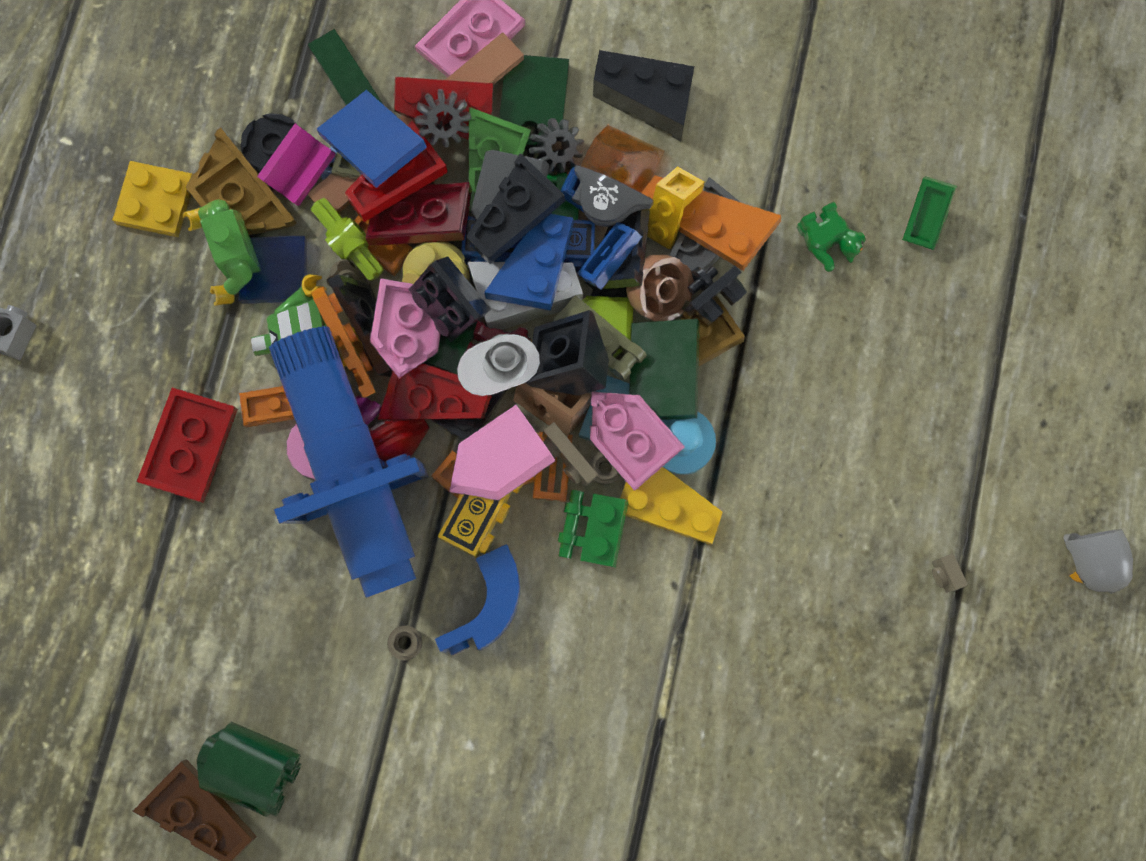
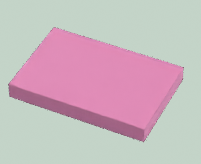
(466, 32)

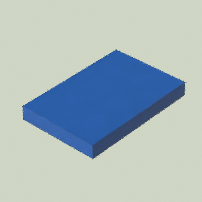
(371, 138)

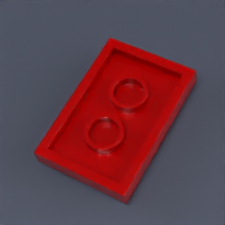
(187, 445)

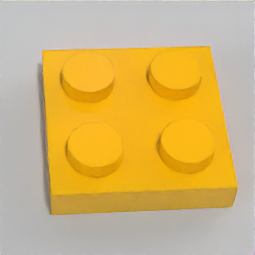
(153, 199)

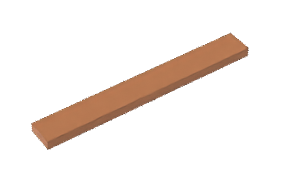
(485, 67)

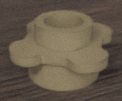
(345, 267)

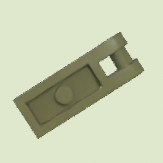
(612, 340)

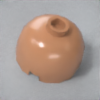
(662, 288)

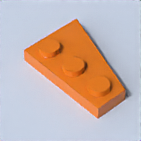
(345, 337)

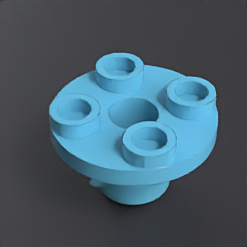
(699, 444)

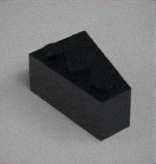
(646, 88)

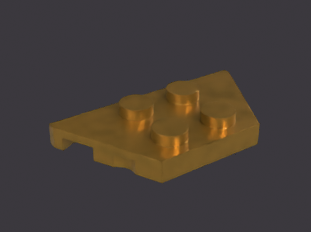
(231, 178)

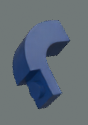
(500, 605)

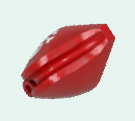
(398, 437)

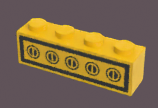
(472, 522)

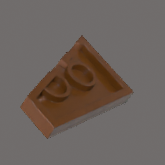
(196, 814)

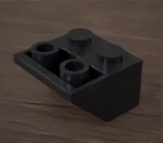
(448, 298)

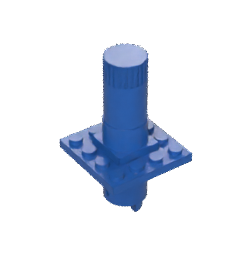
(348, 474)

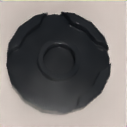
(263, 138)

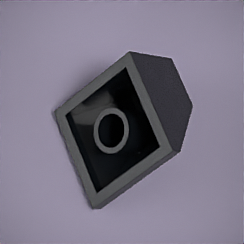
(570, 355)

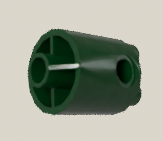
(247, 768)

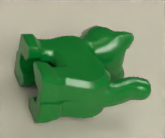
(832, 231)

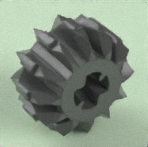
(455, 117)
(557, 133)

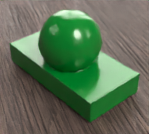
(929, 212)

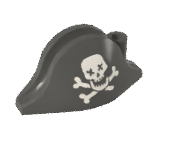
(606, 199)

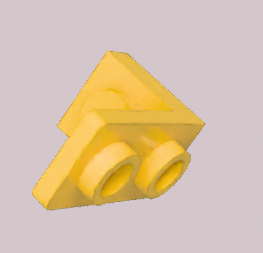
(669, 200)

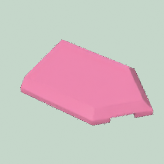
(401, 329)
(631, 436)
(499, 457)

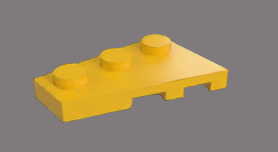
(673, 507)

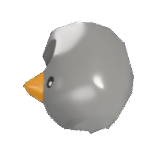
(1101, 560)

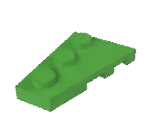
(491, 134)

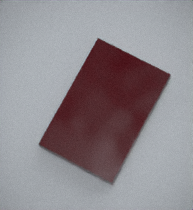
(427, 215)

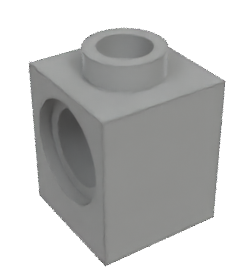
(20, 335)

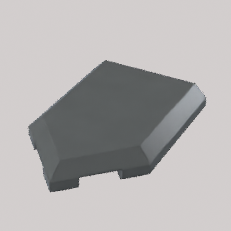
(494, 169)

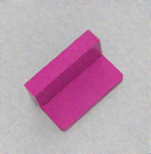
(296, 165)

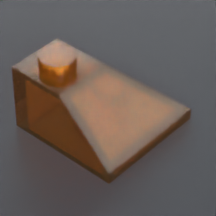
(623, 158)

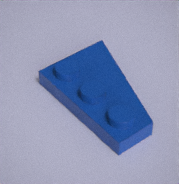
(534, 266)

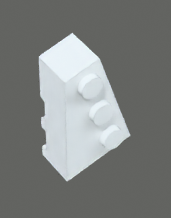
(507, 315)

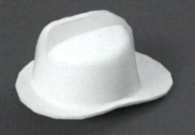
(498, 364)

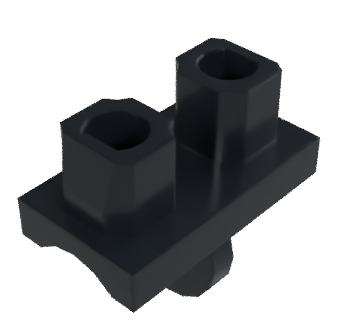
(726, 285)

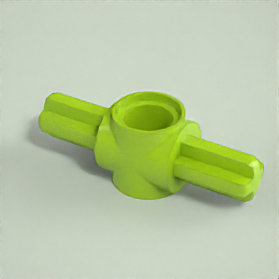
(347, 239)

